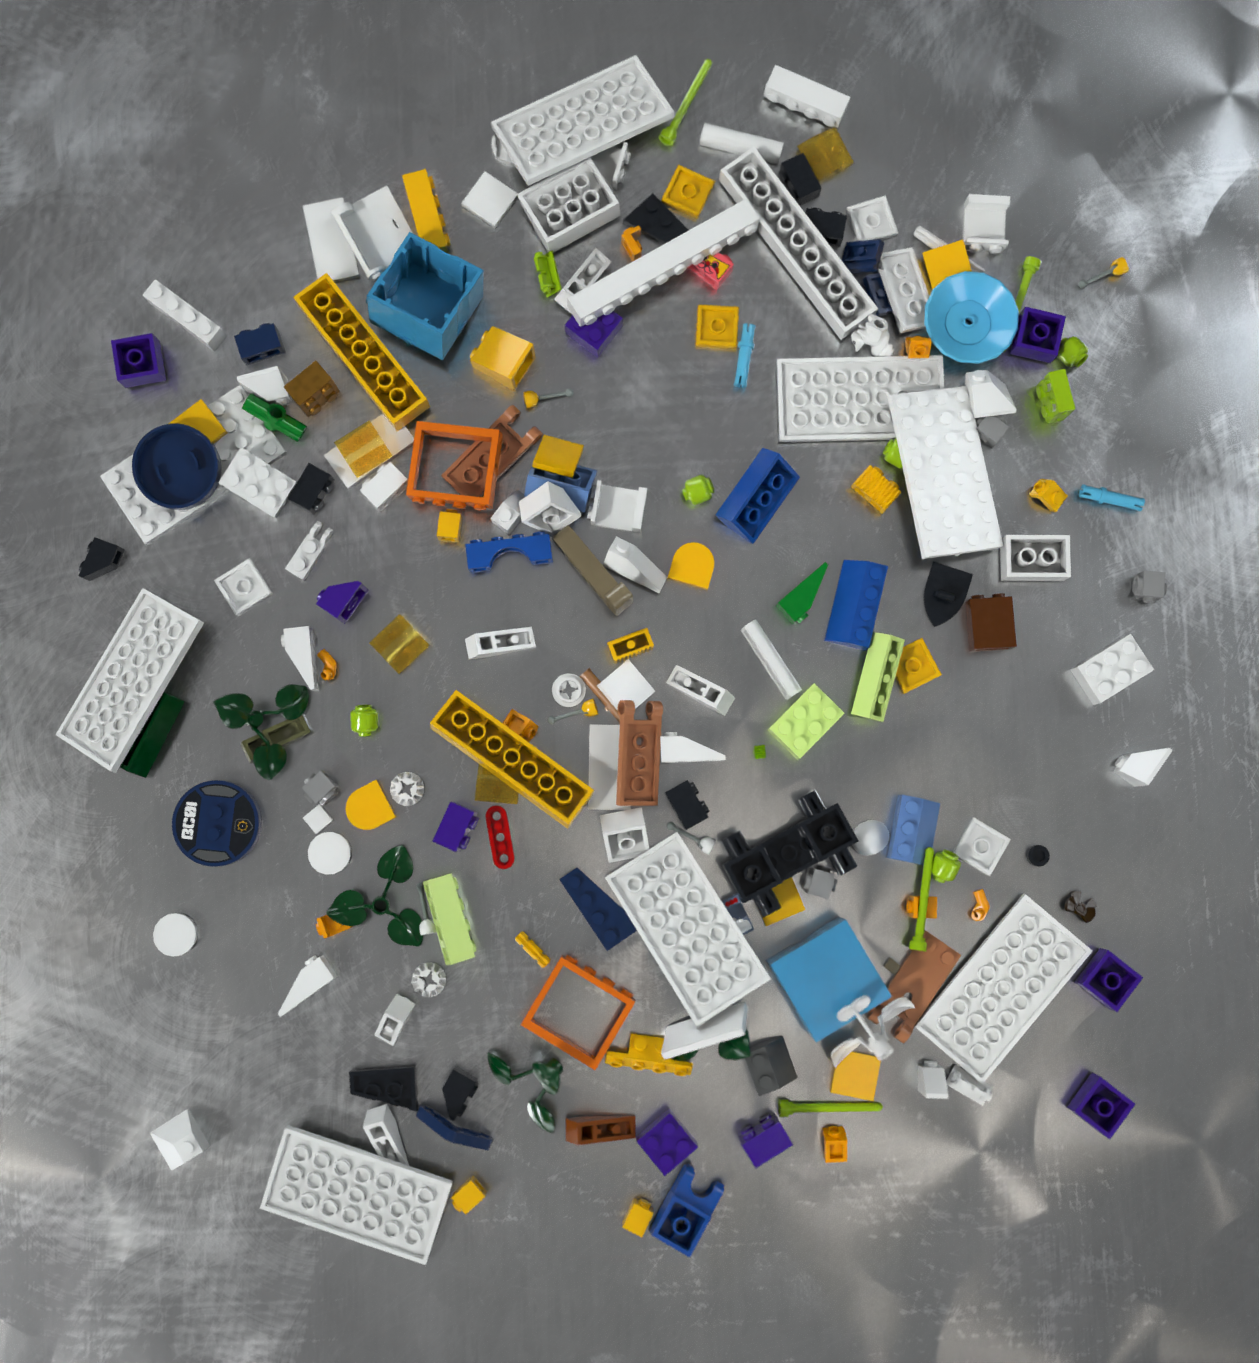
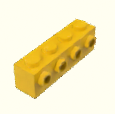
(424, 208)

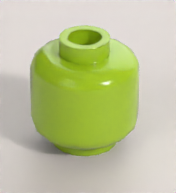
(1072, 352)
(892, 453)
(698, 489)
(364, 720)
(945, 866)

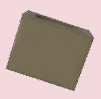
(891, 966)

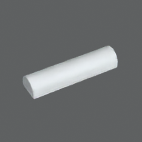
(740, 142)
(771, 659)

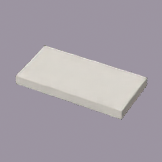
(328, 244)
(904, 288)
(395, 442)
(604, 767)
(686, 1037)

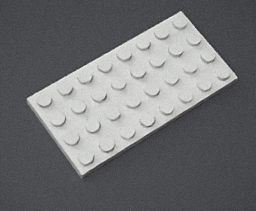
(582, 120)
(847, 395)
(243, 431)
(945, 472)
(129, 680)
(687, 929)
(1003, 988)
(356, 1194)

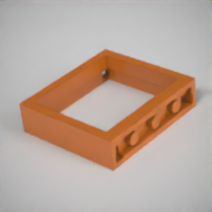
(459, 432)
(561, 1042)

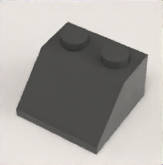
(770, 1066)

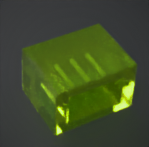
(760, 752)

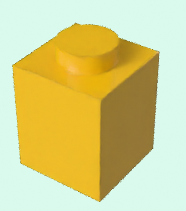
(449, 525)
(468, 1195)
(638, 1216)

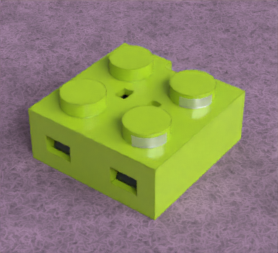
(1055, 396)

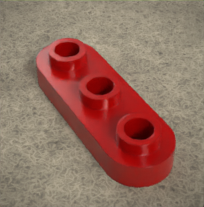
(500, 847)

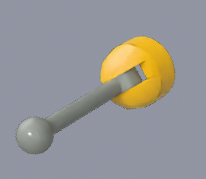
(1117, 267)
(531, 398)
(588, 708)

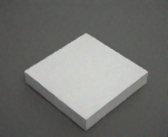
(489, 199)
(872, 220)
(243, 587)
(626, 684)
(981, 846)

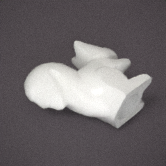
(874, 334)

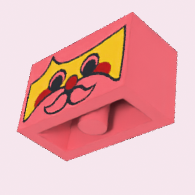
(714, 269)

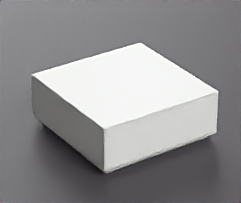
(318, 819)

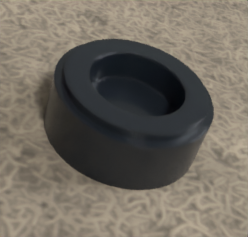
(1038, 855)

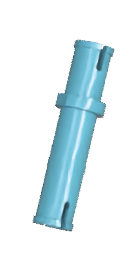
(746, 346)
(1103, 495)

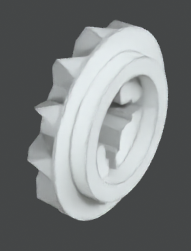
(560, 685)
(416, 791)
(438, 976)

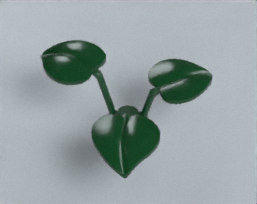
(237, 710)
(349, 905)
(732, 1049)
(548, 1076)

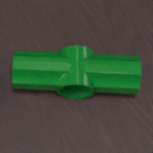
(274, 417)

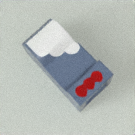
(738, 913)

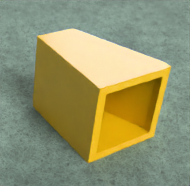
(503, 357)

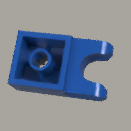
(691, 1207)

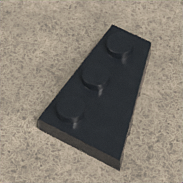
(655, 220)
(387, 1085)

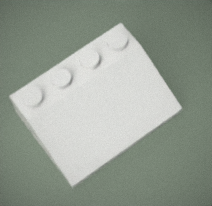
(569, 204)

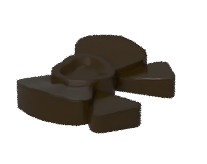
(1086, 911)

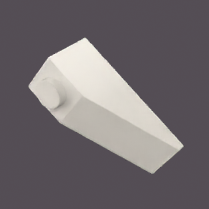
(584, 276)
(633, 564)
(499, 642)
(301, 649)
(701, 690)
(681, 749)
(310, 980)
(384, 1134)

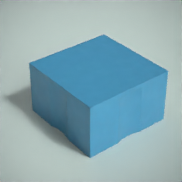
(425, 296)
(827, 975)

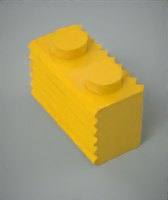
(876, 488)
(630, 645)

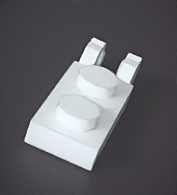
(309, 552)

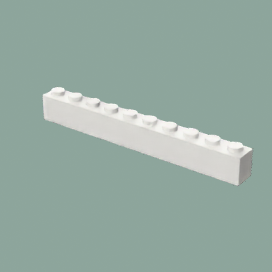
(663, 263)

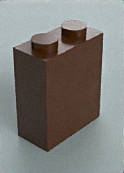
(990, 623)

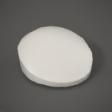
(872, 837)

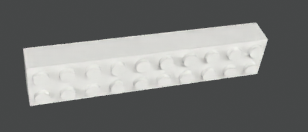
(798, 244)

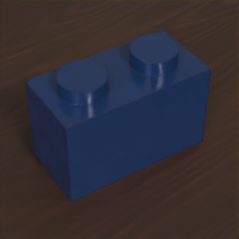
(259, 343)

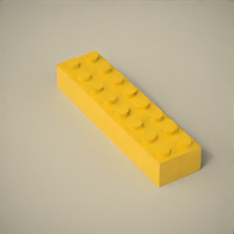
(362, 352)
(511, 759)

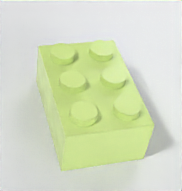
(805, 721)

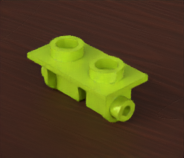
(549, 275)

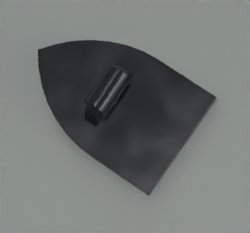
(945, 592)

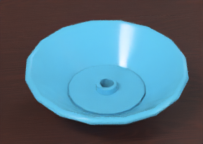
(977, 299)

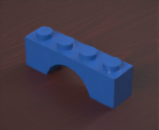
(483, 554)

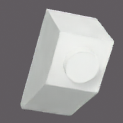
(508, 513)
(394, 1019)
(932, 1080)

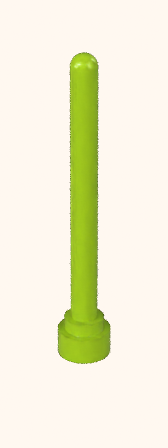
(668, 134)
(1030, 266)
(918, 941)
(787, 1107)

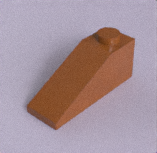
(600, 1129)

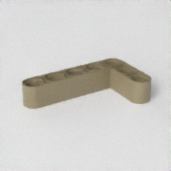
(614, 595)

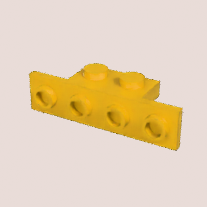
(646, 1054)

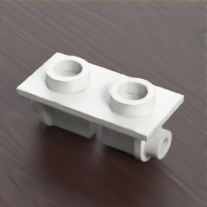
(969, 1086)

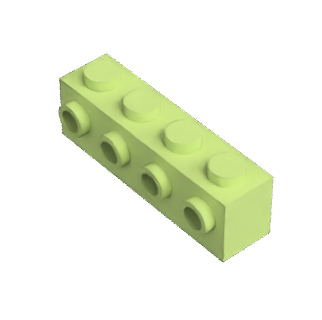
(878, 676)
(449, 919)

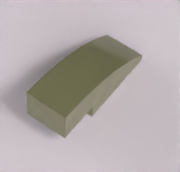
(281, 733)

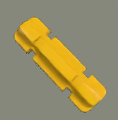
(532, 949)

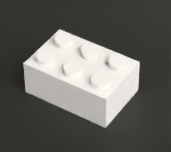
(258, 482)
(1035, 558)
(1112, 669)

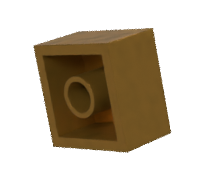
(312, 389)

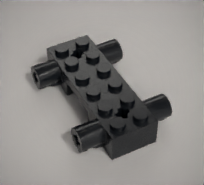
(790, 853)

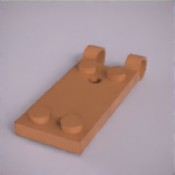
(469, 471)
(639, 763)
(922, 977)

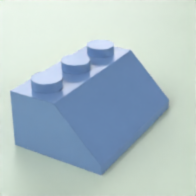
(577, 488)
(912, 829)

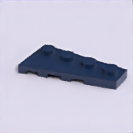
(599, 909)

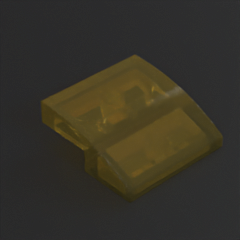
(826, 153)
(363, 449)
(399, 643)
(492, 789)

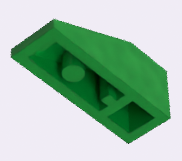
(800, 599)

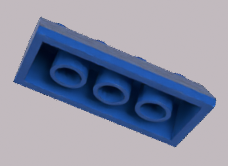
(758, 495)
(856, 604)

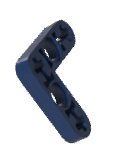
(451, 1132)

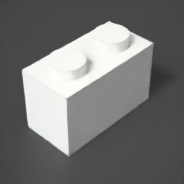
(384, 486)

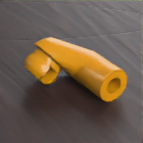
(330, 665)
(982, 906)

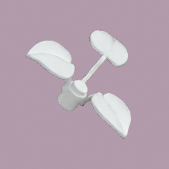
(877, 1042)

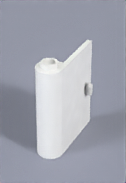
(372, 231)

